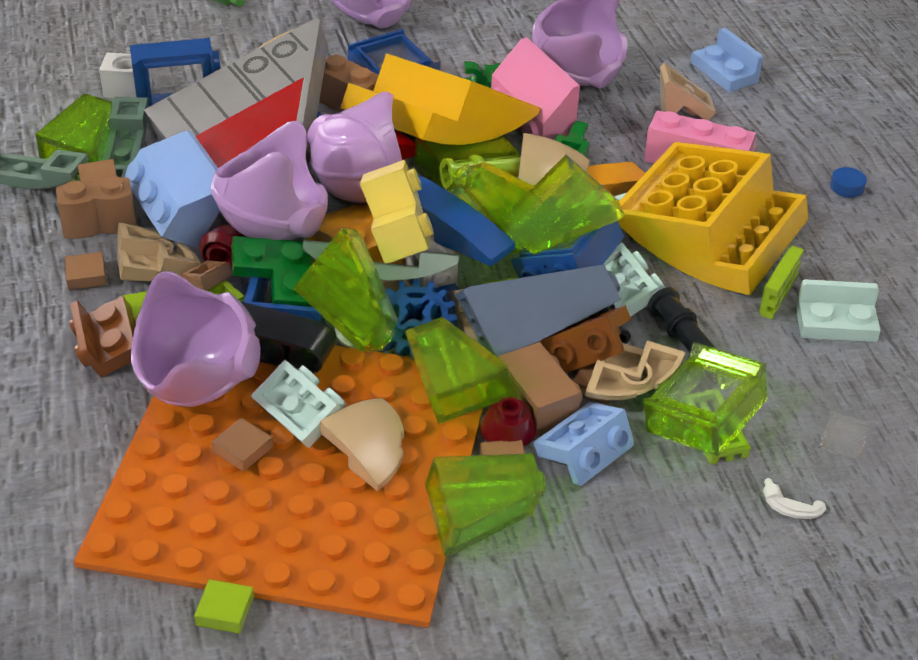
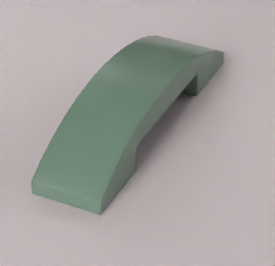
(126, 132)
(38, 172)
(428, 263)

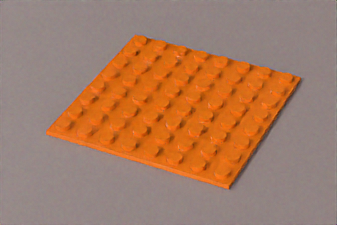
(298, 516)

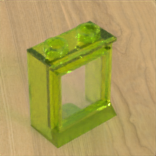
(707, 399)

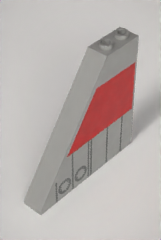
(249, 96)

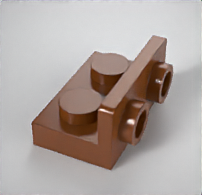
(103, 335)
(588, 340)

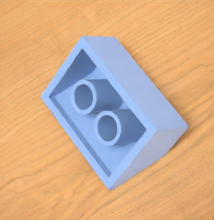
(175, 187)

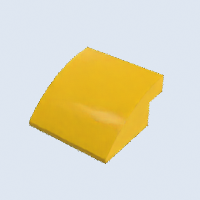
(443, 105)
(713, 214)

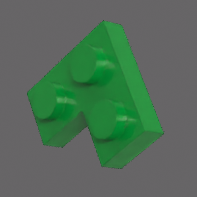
(275, 259)

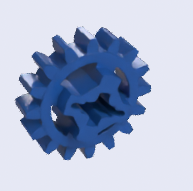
(416, 304)

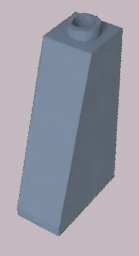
(533, 307)

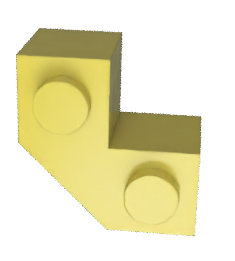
(397, 212)

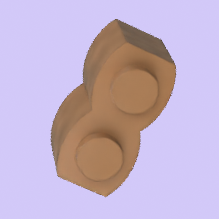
(95, 206)

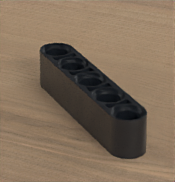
(291, 338)

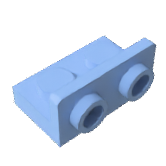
(729, 61)
(587, 440)

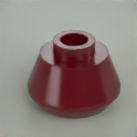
(217, 244)
(508, 421)

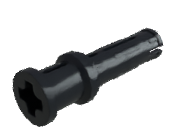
(678, 320)

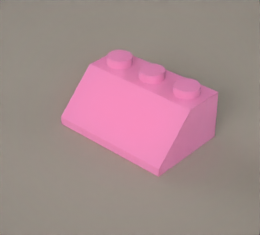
(539, 81)
(671, 128)

